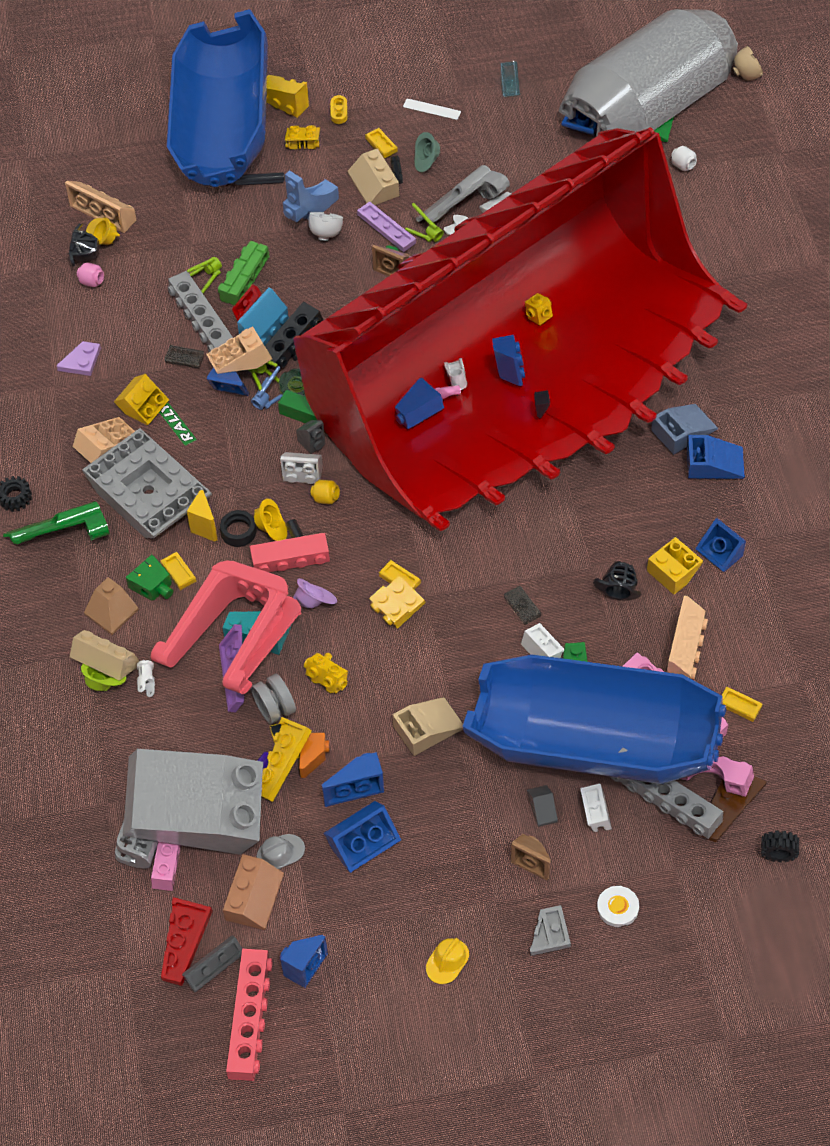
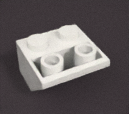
(301, 467)

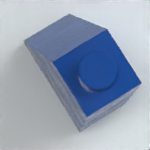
(418, 404)

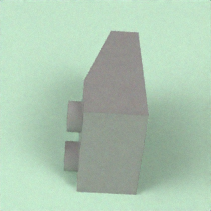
(194, 799)

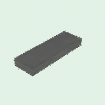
(213, 963)

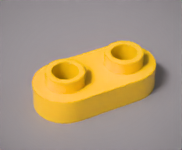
(339, 109)

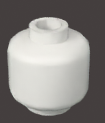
(683, 158)

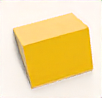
(201, 518)

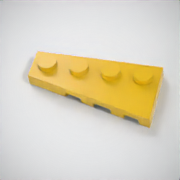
(284, 754)

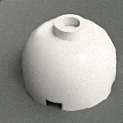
(325, 225)

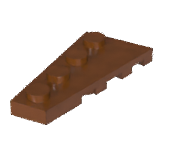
(733, 805)

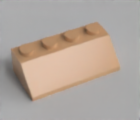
(100, 205)
(687, 639)

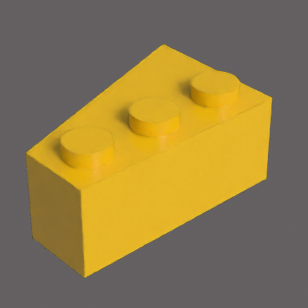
(287, 95)

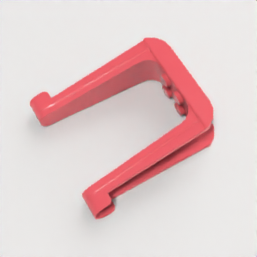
(223, 585)

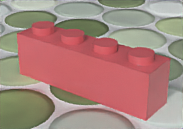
(290, 553)

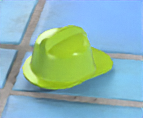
(97, 680)

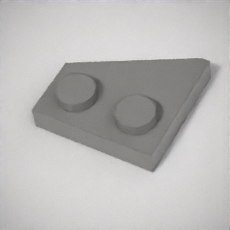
(550, 931)

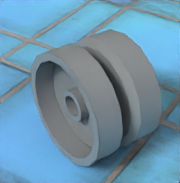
(273, 698)

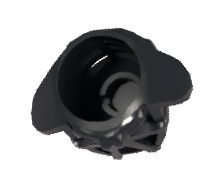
(82, 247)
(619, 582)

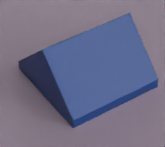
(581, 124)
(721, 545)

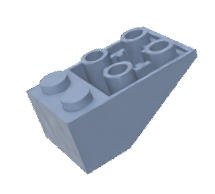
(676, 423)

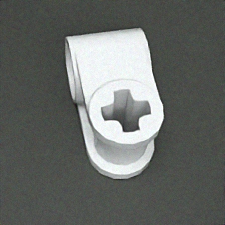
(456, 373)

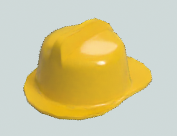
(103, 230)
(269, 520)
(447, 961)

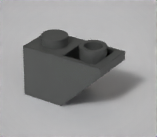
(311, 435)

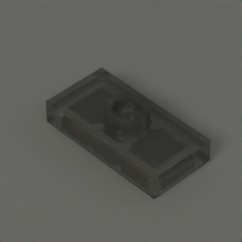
(184, 356)
(522, 605)

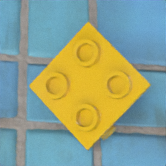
(295, 134)

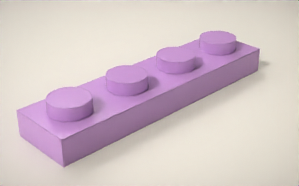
(386, 226)

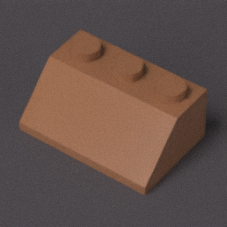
(253, 892)

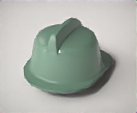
(426, 151)

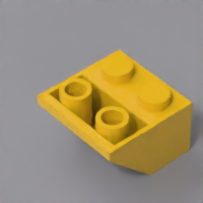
(141, 399)
(674, 565)

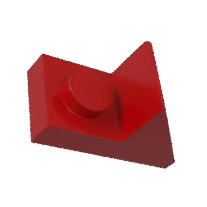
(246, 301)

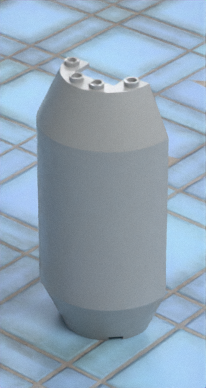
(654, 71)

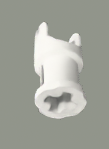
(145, 677)

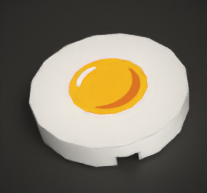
(618, 906)

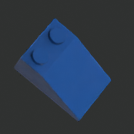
(355, 781)

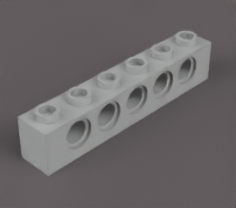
(198, 310)
(704, 825)

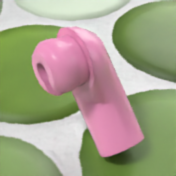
(448, 391)

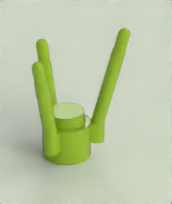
(433, 231)
(211, 267)
(262, 369)

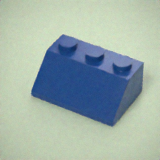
(362, 836)

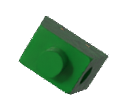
(150, 580)

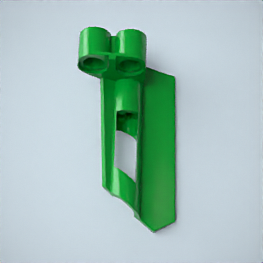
(88, 514)

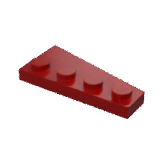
(184, 936)

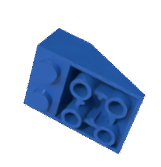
(714, 458)

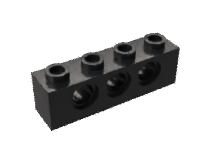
(292, 327)

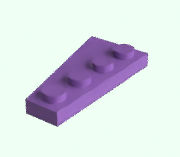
(228, 649)

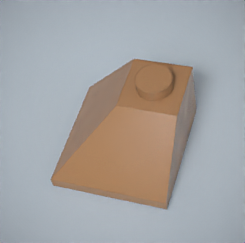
(387, 260)
(110, 606)
(531, 856)

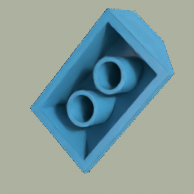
(265, 316)

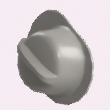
(281, 850)

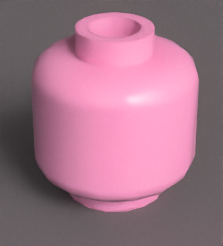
(90, 274)

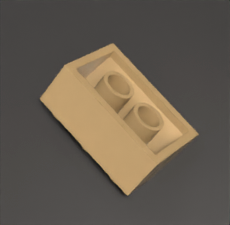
(374, 178)
(103, 655)

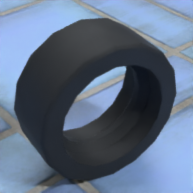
(238, 540)

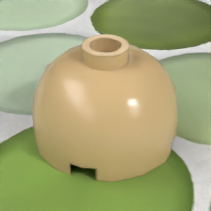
(747, 65)

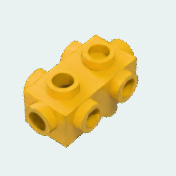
(326, 672)

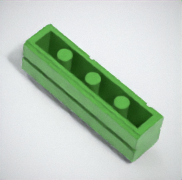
(244, 272)

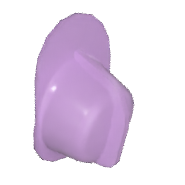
(312, 595)

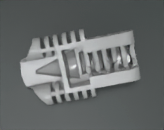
(138, 851)

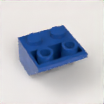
(509, 359)

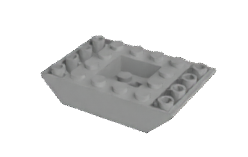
(140, 466)

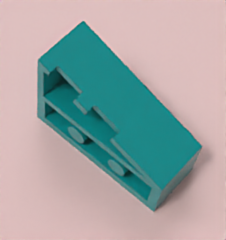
(247, 620)

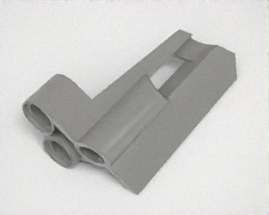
(483, 179)

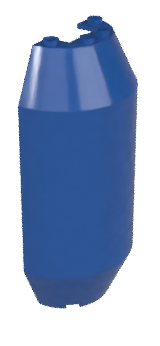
(218, 100)
(586, 712)

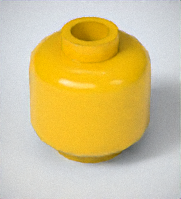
(325, 491)

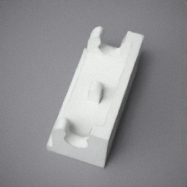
(540, 642)
(595, 807)

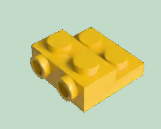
(396, 602)

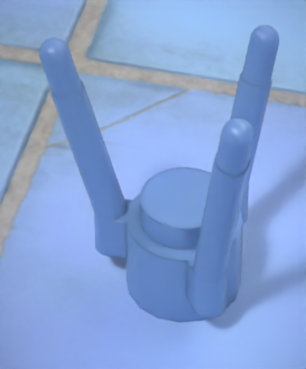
(261, 398)

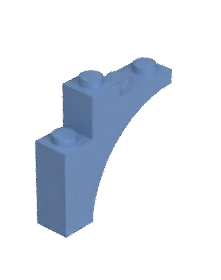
(303, 200)

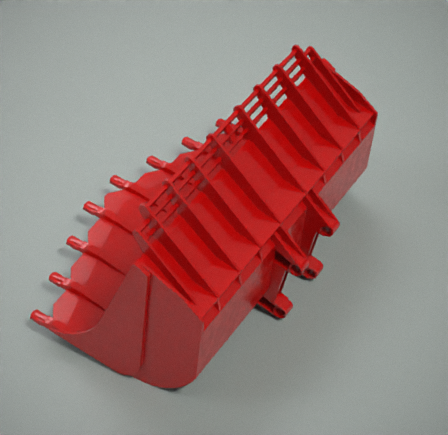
(625, 305)

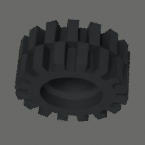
(18, 501)
(780, 846)

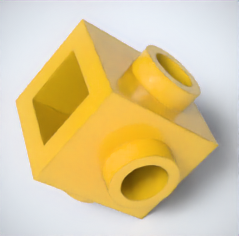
(538, 309)

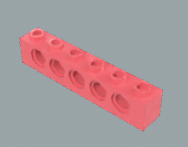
(237, 1067)

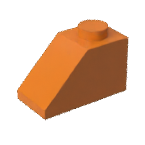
(313, 753)

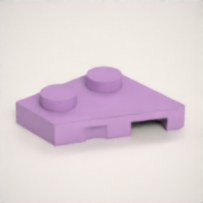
(81, 359)

